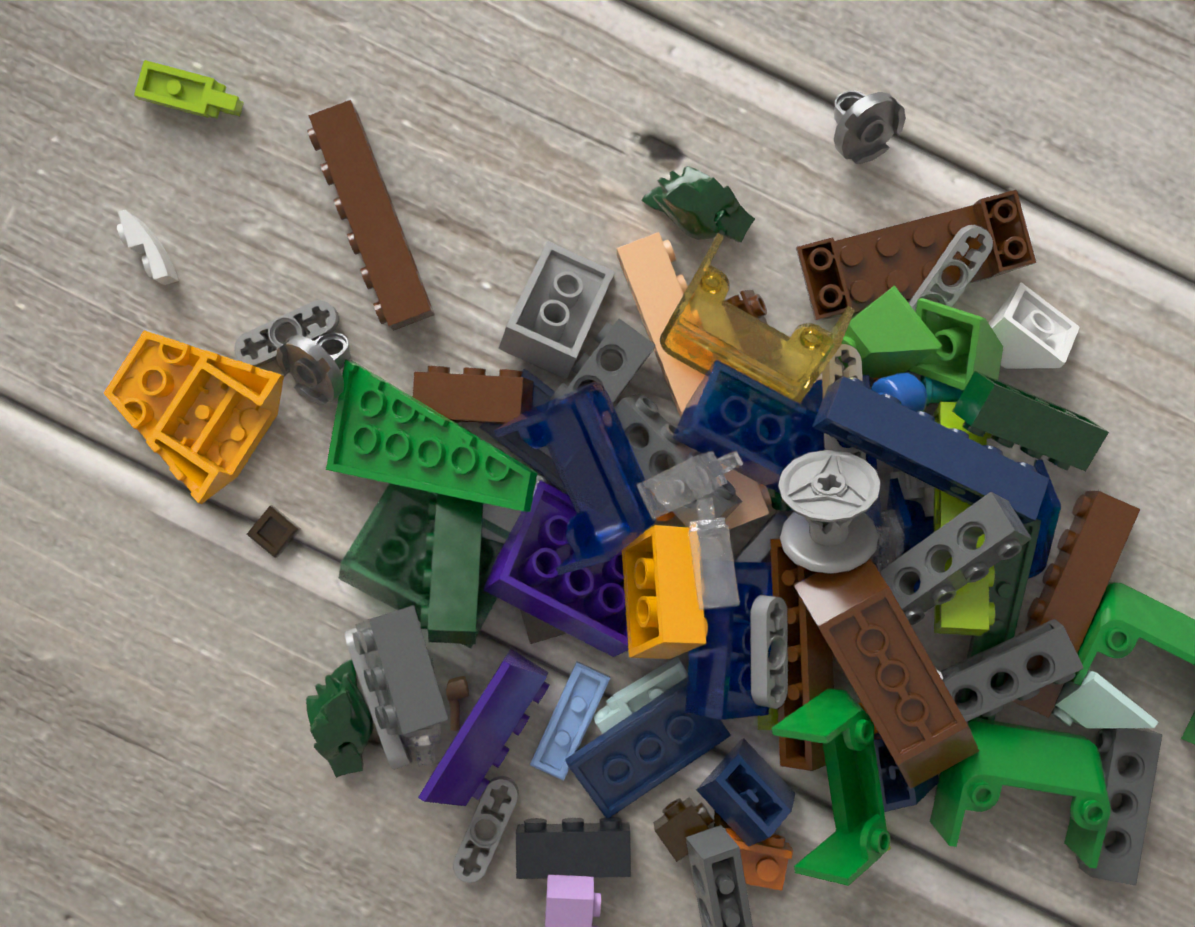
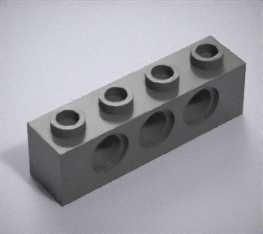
(618, 339)
(641, 412)
(958, 540)
(1012, 657)
(1142, 746)
(719, 879)

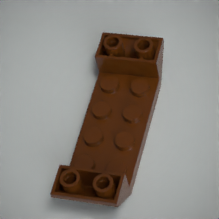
(902, 255)
(889, 670)

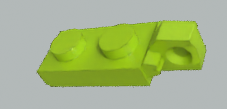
(185, 91)

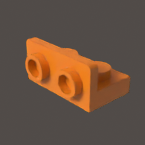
(765, 861)

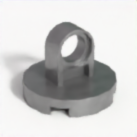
(866, 124)
(313, 367)

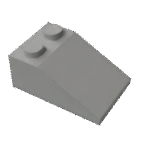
(556, 310)

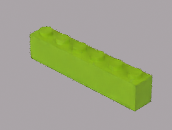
(970, 609)

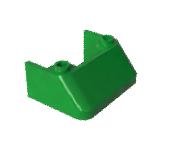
(1130, 615)
(1032, 761)
(853, 785)

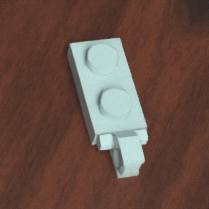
(639, 694)

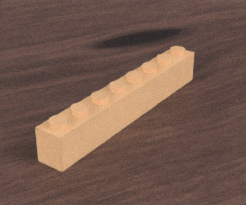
(656, 295)

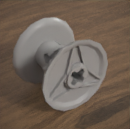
(829, 502)

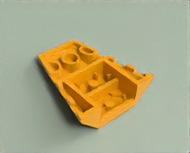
(195, 409)

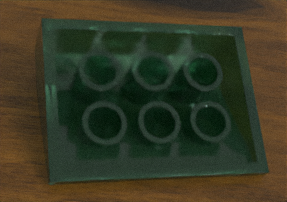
(391, 553)

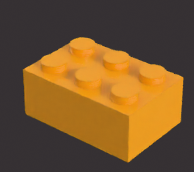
(661, 595)

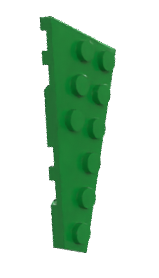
(405, 443)

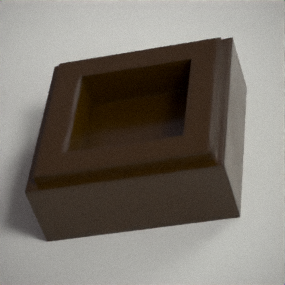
(273, 531)

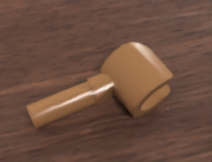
(455, 690)

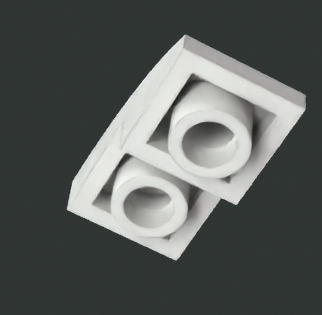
(142, 240)

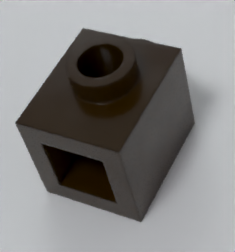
(679, 822)

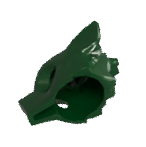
(694, 201)
(340, 720)

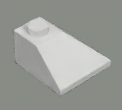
(1032, 331)

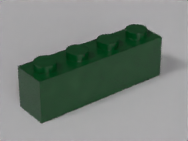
(1029, 422)
(454, 570)

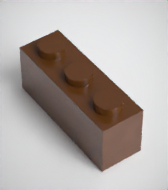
(474, 394)

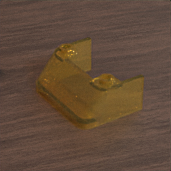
(711, 330)

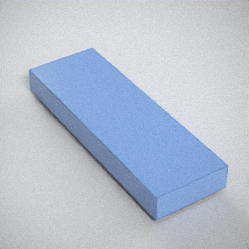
(570, 720)

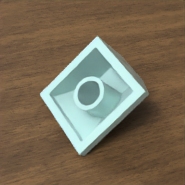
(1099, 706)

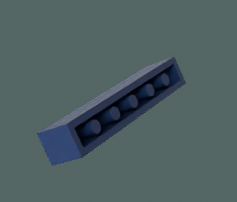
(926, 448)

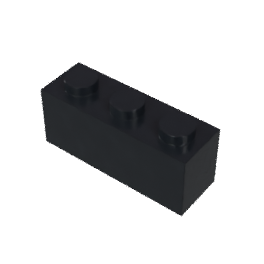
(573, 848)

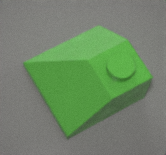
(889, 336)
(966, 345)

